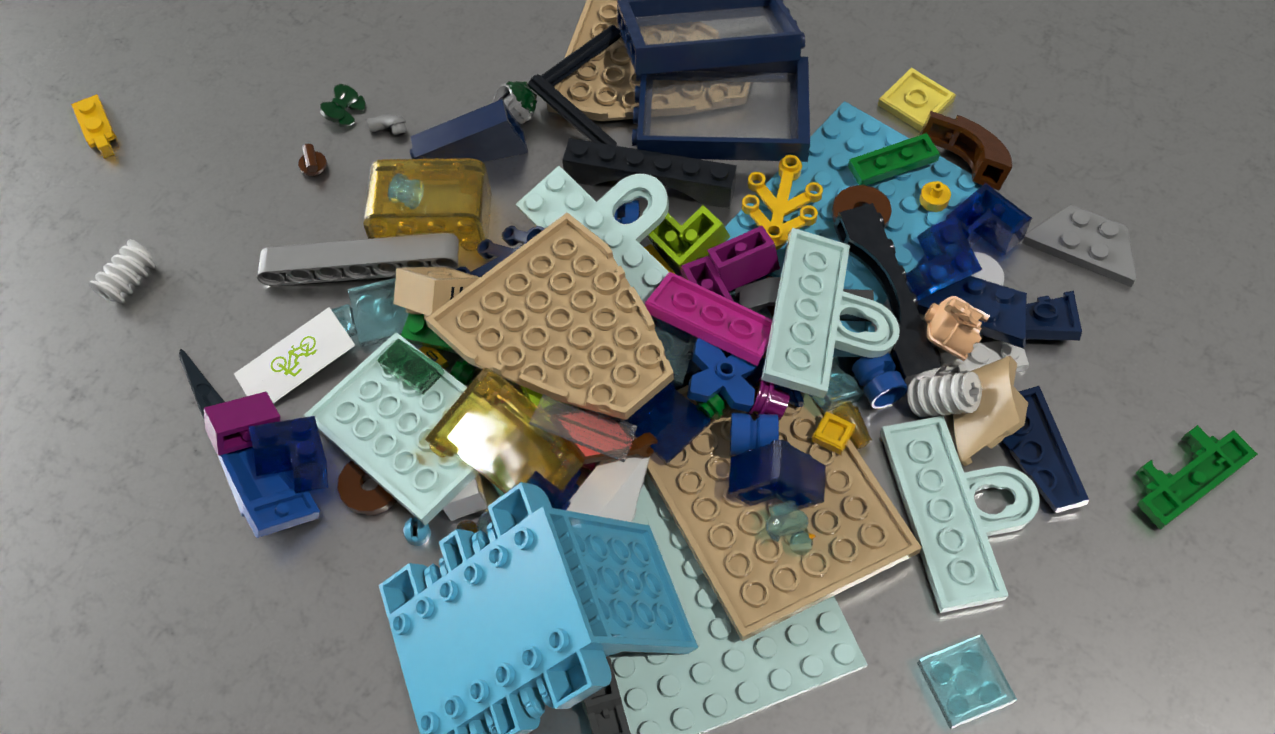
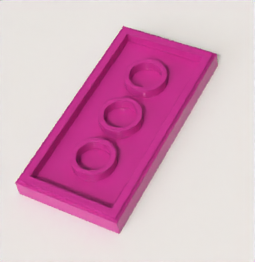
(711, 317)

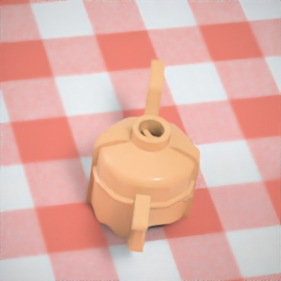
(954, 326)

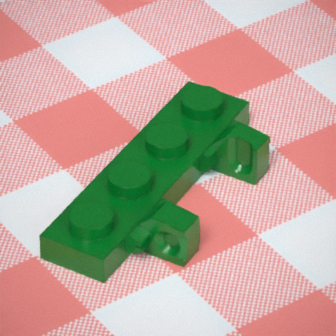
(1212, 464)

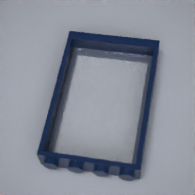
(707, 33)
(726, 112)

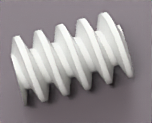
(122, 272)
(945, 394)

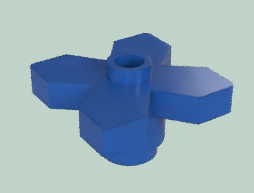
(721, 377)

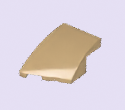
(998, 415)

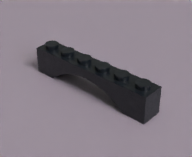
(702, 180)
(869, 244)

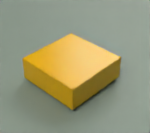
(833, 433)

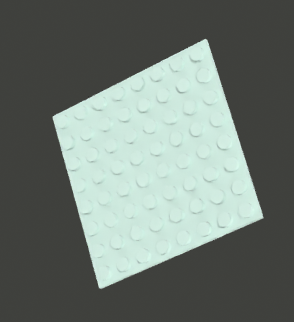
(724, 674)

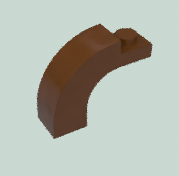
(975, 144)

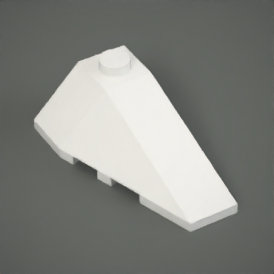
(612, 489)

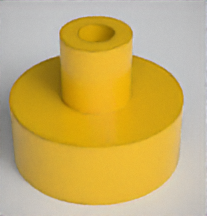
(935, 196)

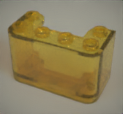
(452, 202)

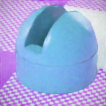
(423, 531)

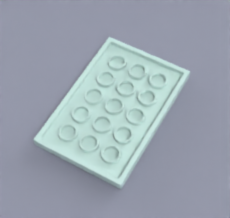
(384, 432)

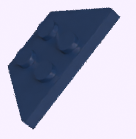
(1002, 303)

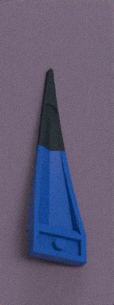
(264, 500)

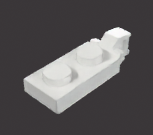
(982, 355)

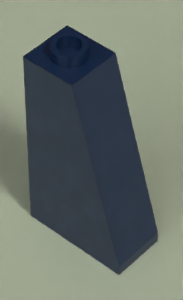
(480, 135)

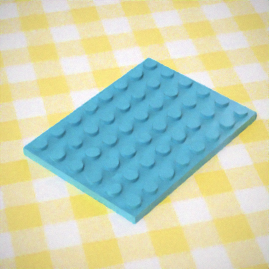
(837, 140)

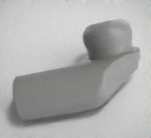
(386, 121)

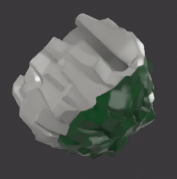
(518, 99)

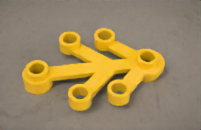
(781, 205)

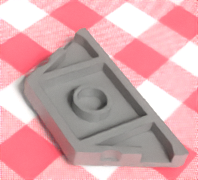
(1086, 242)

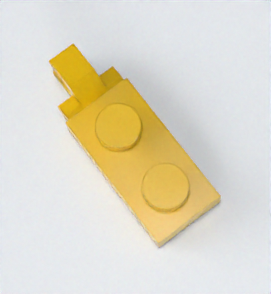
(95, 124)

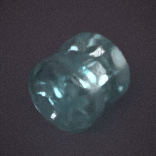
(405, 191)

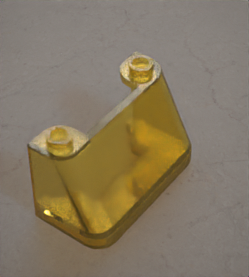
(494, 436)

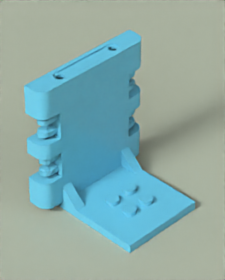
(528, 615)

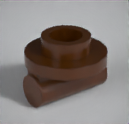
(312, 162)

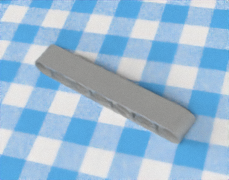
(355, 259)

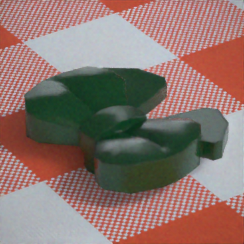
(336, 110)

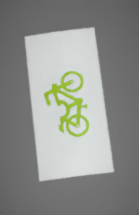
(296, 357)

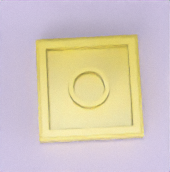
(915, 97)

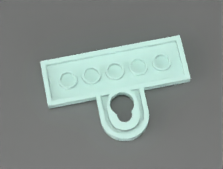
(562, 195)
(809, 312)
(945, 513)

